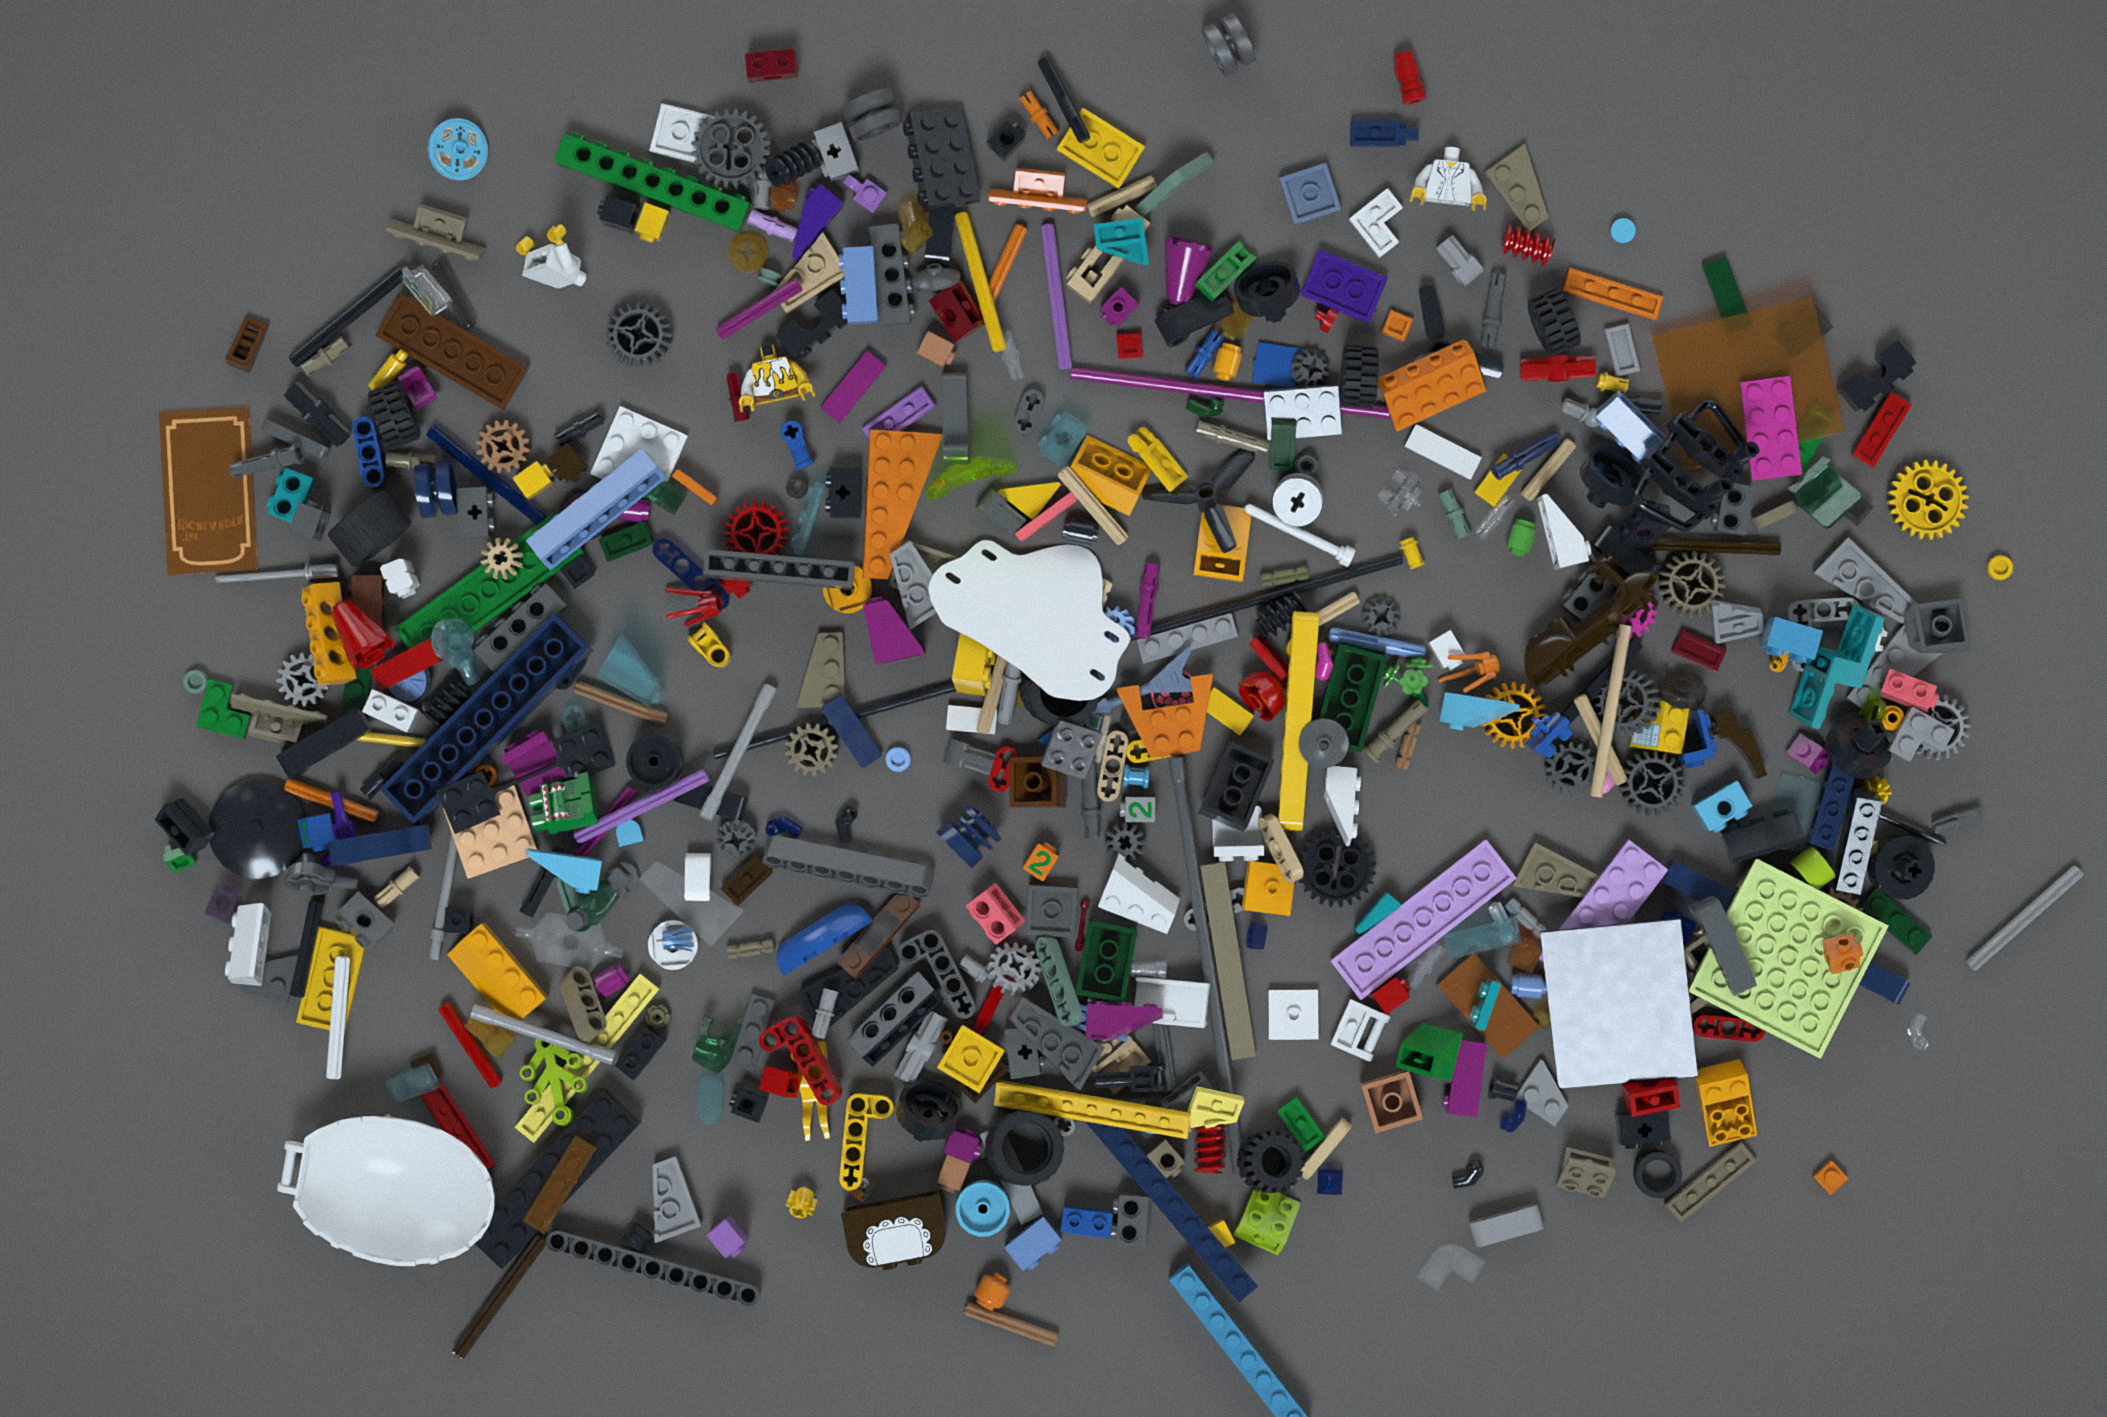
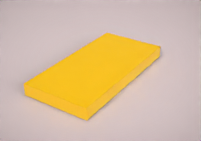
(317, 1003)

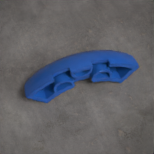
(820, 936)

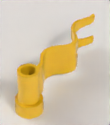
(808, 1097)

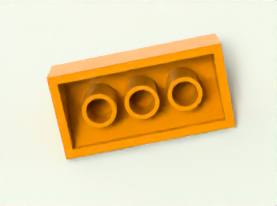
(497, 973)

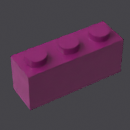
(1466, 1081)

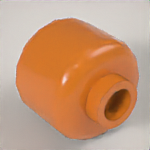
(992, 1291)

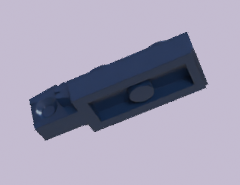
(1381, 134)

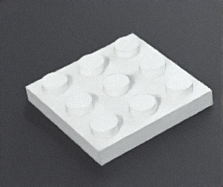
(630, 434)

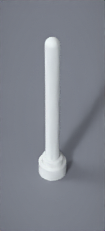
(1341, 553)

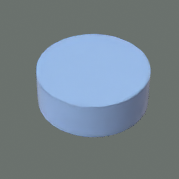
(898, 759)

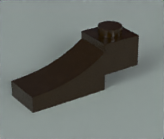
(1726, 726)

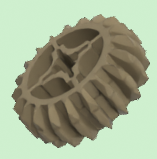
(1696, 574)

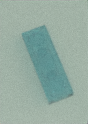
(808, 518)
(1482, 938)

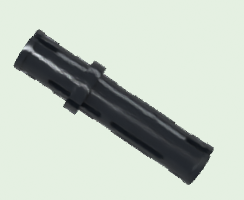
(539, 888)

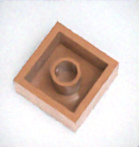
(1391, 1101)

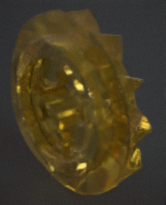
(755, 261)

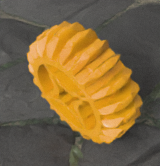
(1516, 727)

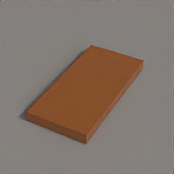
(1508, 1021)

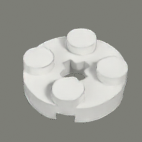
(667, 958)

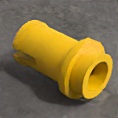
(1611, 383)
(1411, 552)

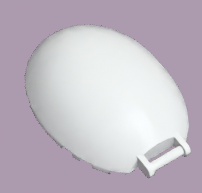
(390, 1190)

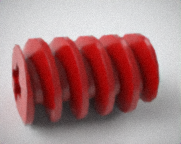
(1526, 245)
(1209, 1149)

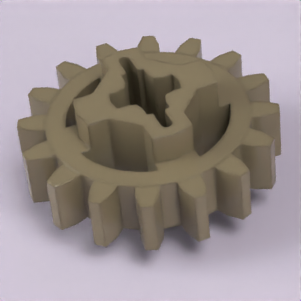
(820, 743)

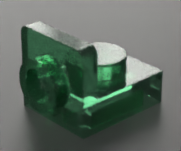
(666, 497)

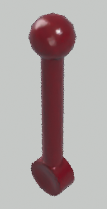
(1079, 944)

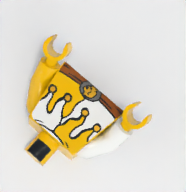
(773, 380)

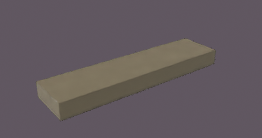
(1710, 1182)

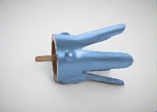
(676, 940)

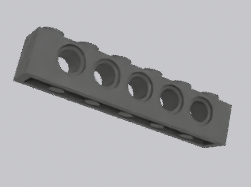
(778, 569)

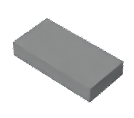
(1621, 350)

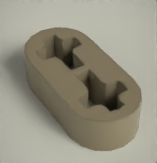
(1774, 515)

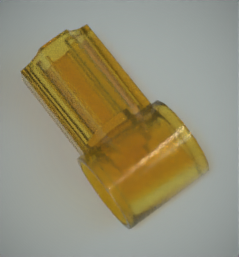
(916, 230)
(494, 1037)

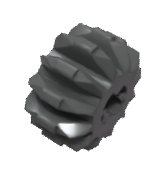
(1133, 840)

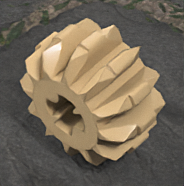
(505, 566)

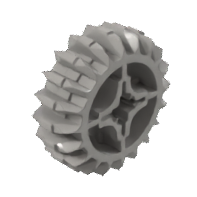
(1956, 719)

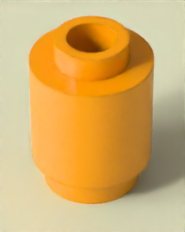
(1227, 362)
(1897, 717)

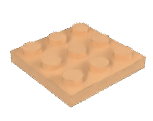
(497, 840)

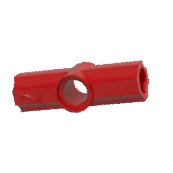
(1557, 368)

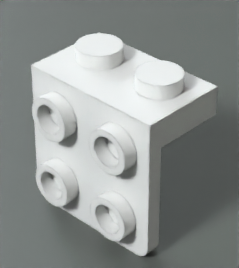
(1232, 842)

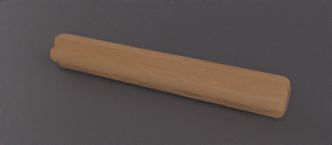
(621, 703)
(1011, 1324)

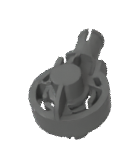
(313, 879)

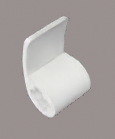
(697, 876)

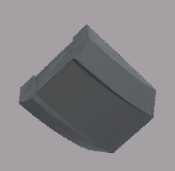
(1937, 627)

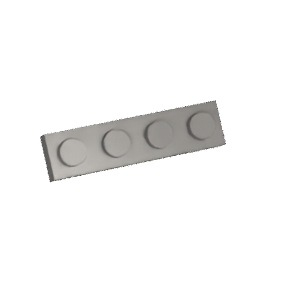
(1192, 635)

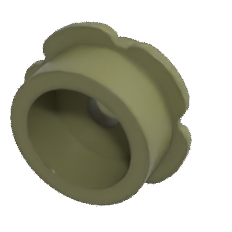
(664, 1016)

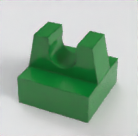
(177, 859)

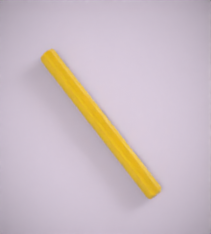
(980, 282)

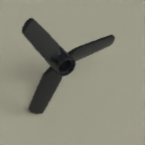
(1435, 332)
(1218, 485)

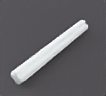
(338, 1017)

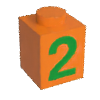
(1041, 861)

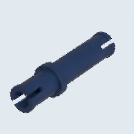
(1506, 467)

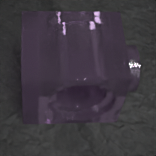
(214, 908)

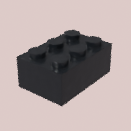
(1236, 786)

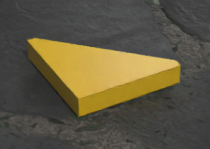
(1031, 498)

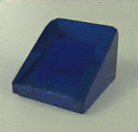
(1256, 936)

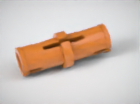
(1039, 115)

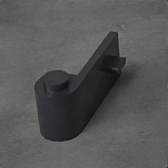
(1193, 315)

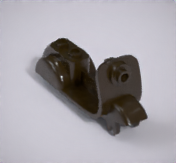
(1565, 644)

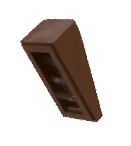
(251, 356)

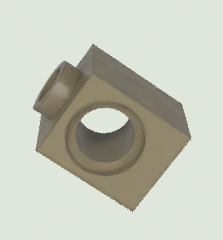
(1162, 1148)

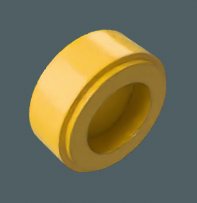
(1999, 567)

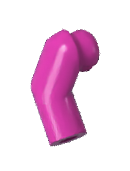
(1324, 663)

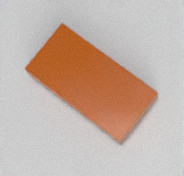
(695, 487)

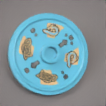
(457, 149)

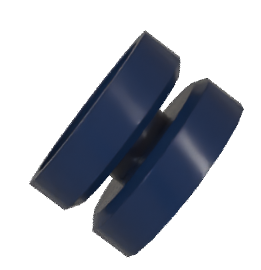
(435, 489)

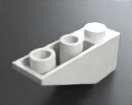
(1340, 797)

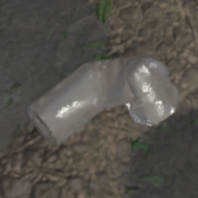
(1915, 1033)

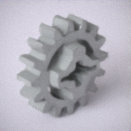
(299, 689)
(1018, 960)

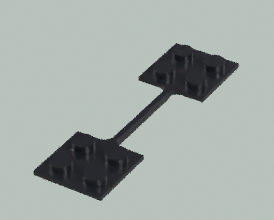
(473, 800)

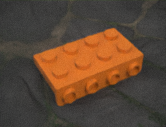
(1431, 384)

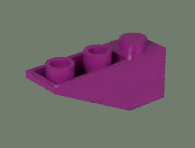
(1114, 1021)

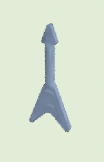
(1167, 680)

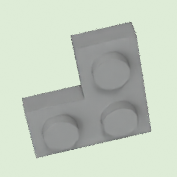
(1916, 728)

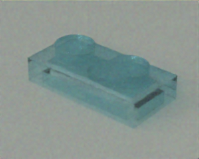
(412, 1083)

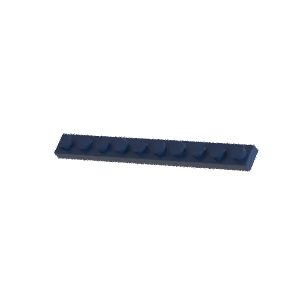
(1176, 1209)

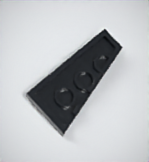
(850, 990)

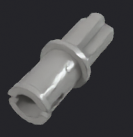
(824, 1013)

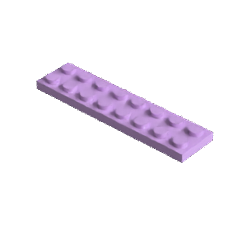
(1423, 919)

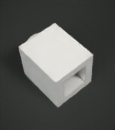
(1443, 646)

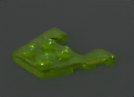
(978, 469)

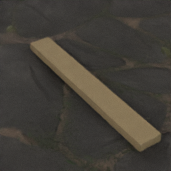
(1228, 960)

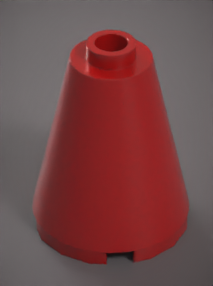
(360, 635)

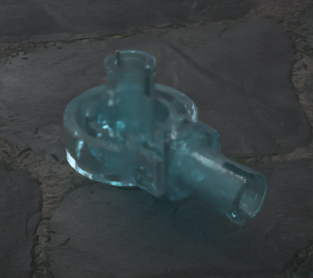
(455, 647)

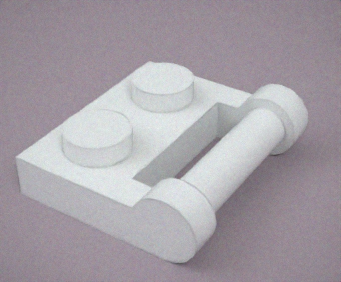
(1352, 1027)

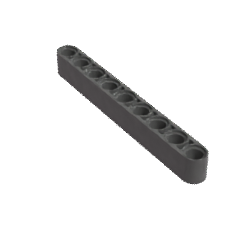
(641, 1270)

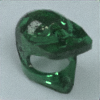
(711, 1053)

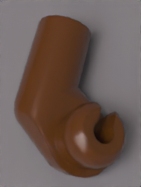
(946, 1038)

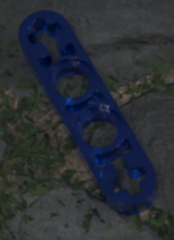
(693, 571)

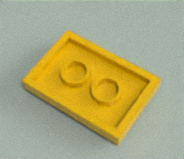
(1107, 152)

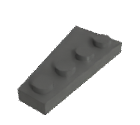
(1061, 1045)

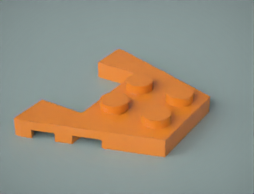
(1170, 728)

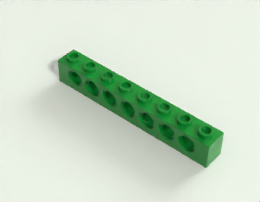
(568, 157)

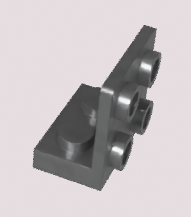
(1071, 748)

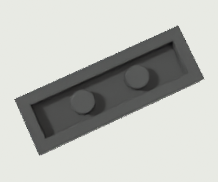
(754, 1023)

